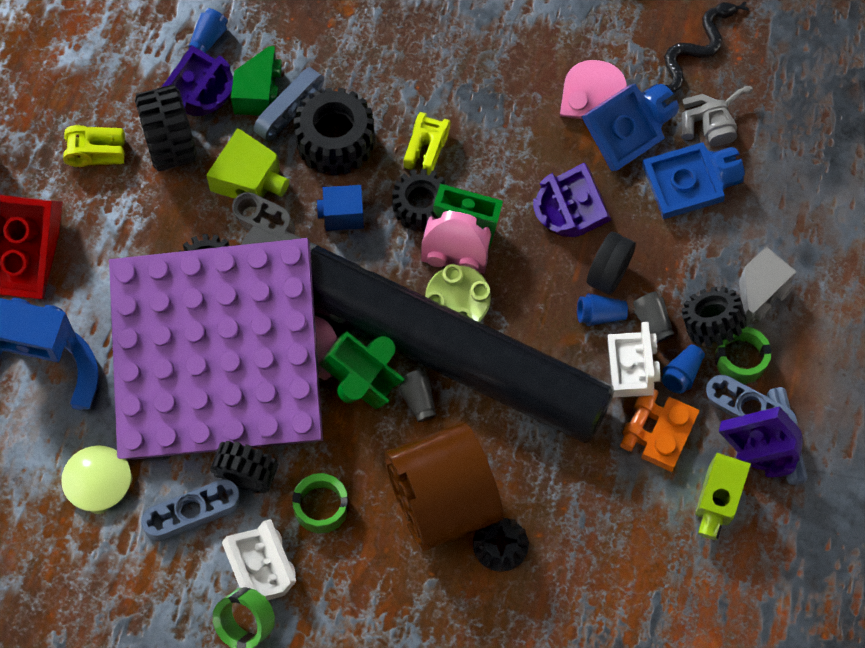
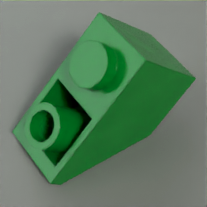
(255, 83)

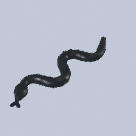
(721, 10)

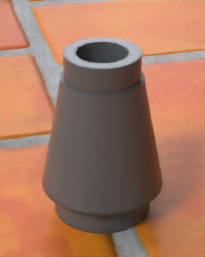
(653, 310)
(418, 395)

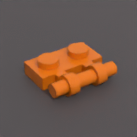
(669, 434)

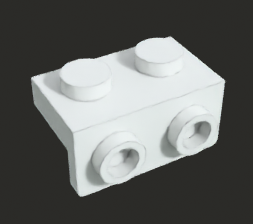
(632, 362)
(260, 561)

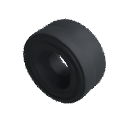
(611, 263)

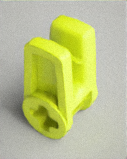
(426, 132)
(95, 146)

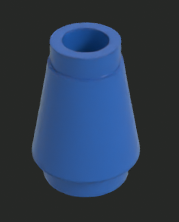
(208, 29)
(600, 309)
(682, 370)

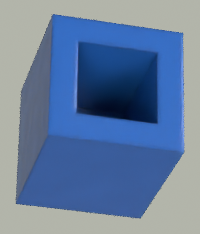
(341, 207)

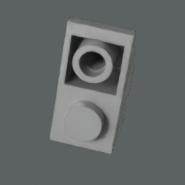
(762, 283)

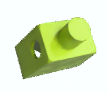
(246, 167)
(723, 482)

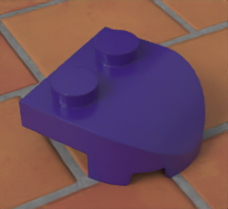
(202, 82)
(570, 203)
(765, 440)

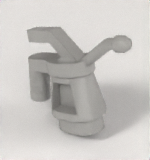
(717, 121)

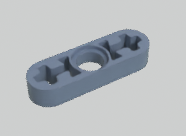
(284, 107)
(734, 387)
(171, 529)

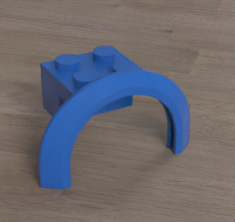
(43, 335)

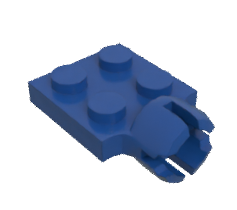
(630, 123)
(692, 177)

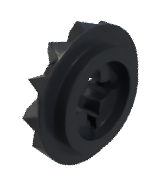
(489, 554)

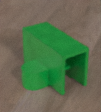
(362, 369)

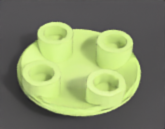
(461, 290)
(96, 479)

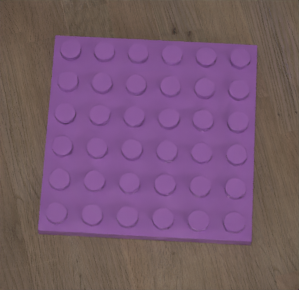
(214, 349)

